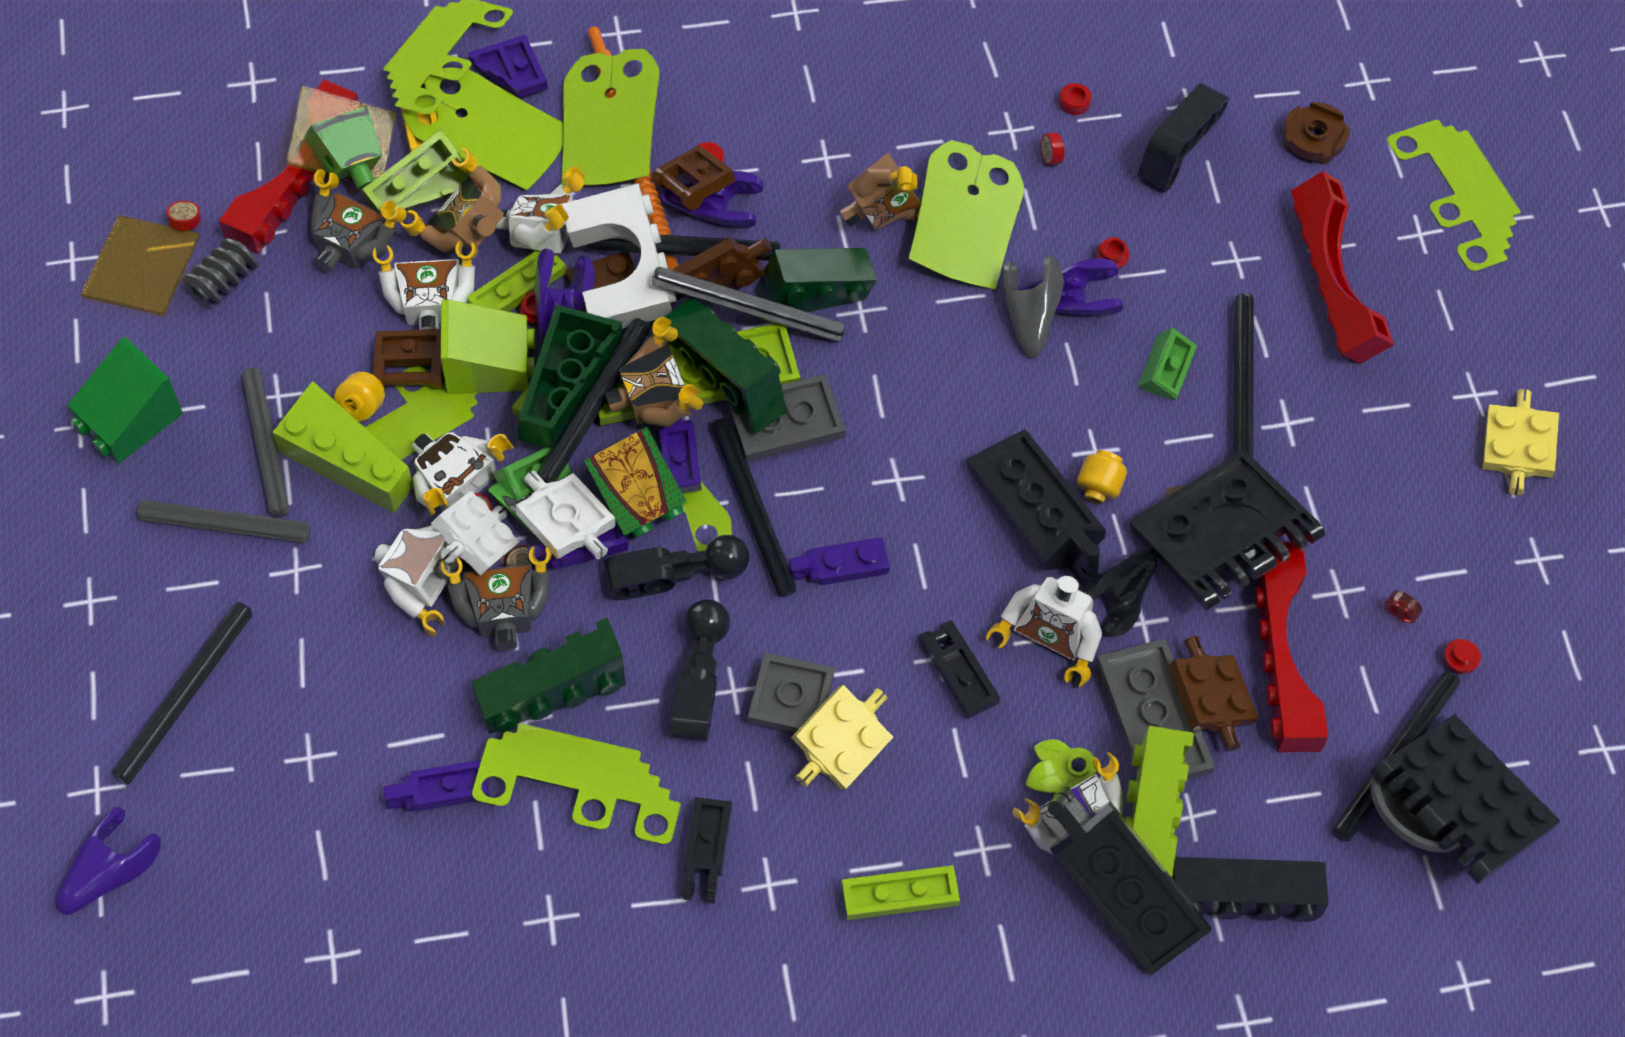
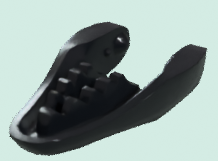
(1125, 586)

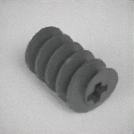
(218, 270)

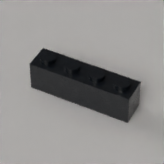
(1254, 887)

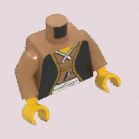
(466, 215)
(653, 382)

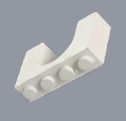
(625, 216)

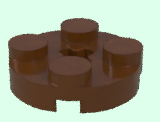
(1316, 147)

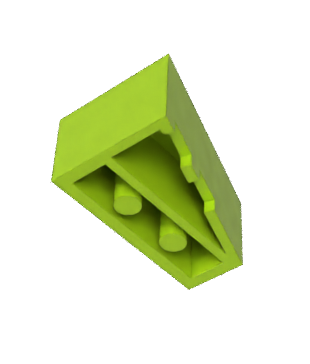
(419, 178)

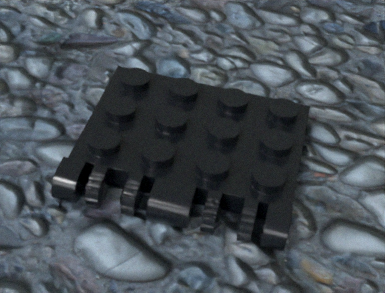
(1222, 522)
(1468, 795)

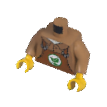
(883, 194)

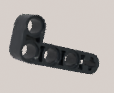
(1180, 134)

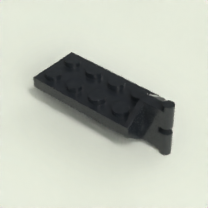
(1040, 505)
(1125, 882)

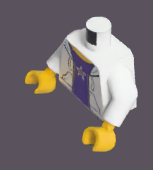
(1091, 794)

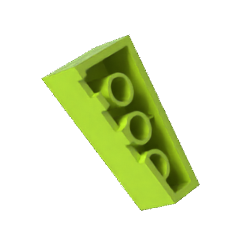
(341, 449)
(1157, 790)

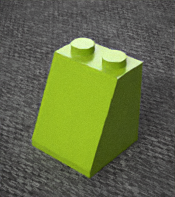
(485, 349)

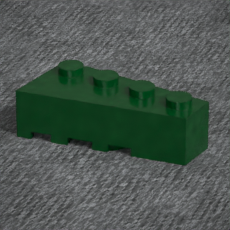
(729, 363)
(567, 366)
(551, 679)

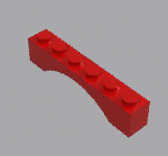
(1322, 213)
(258, 214)
(1297, 712)

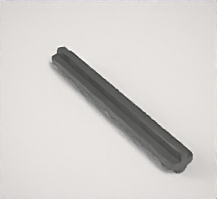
(265, 442)
(223, 521)

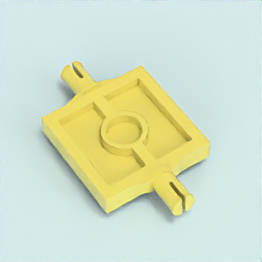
(1520, 441)
(842, 737)

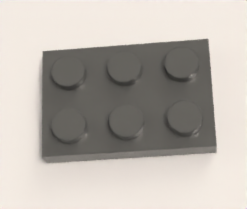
(809, 420)

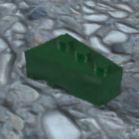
(817, 277)

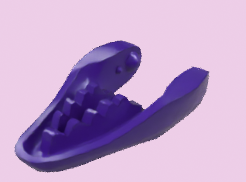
(714, 206)
(1073, 294)
(548, 297)
(100, 869)

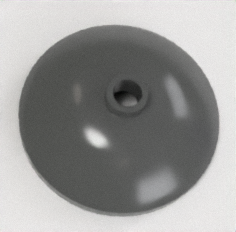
(1403, 822)

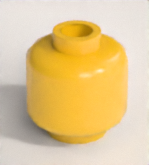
(360, 395)
(1102, 476)

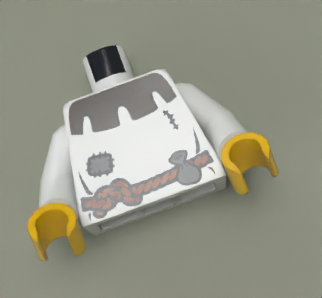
(454, 467)

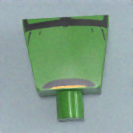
(346, 145)

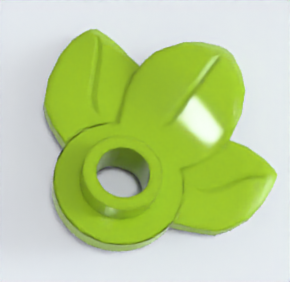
(1056, 767)

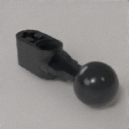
(658, 569)
(706, 625)

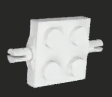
(565, 515)
(475, 533)

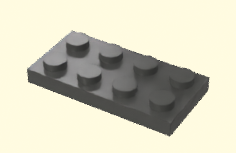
(1147, 696)

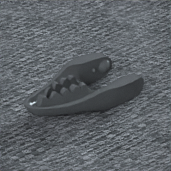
(1033, 308)

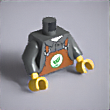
(347, 229)
(501, 598)

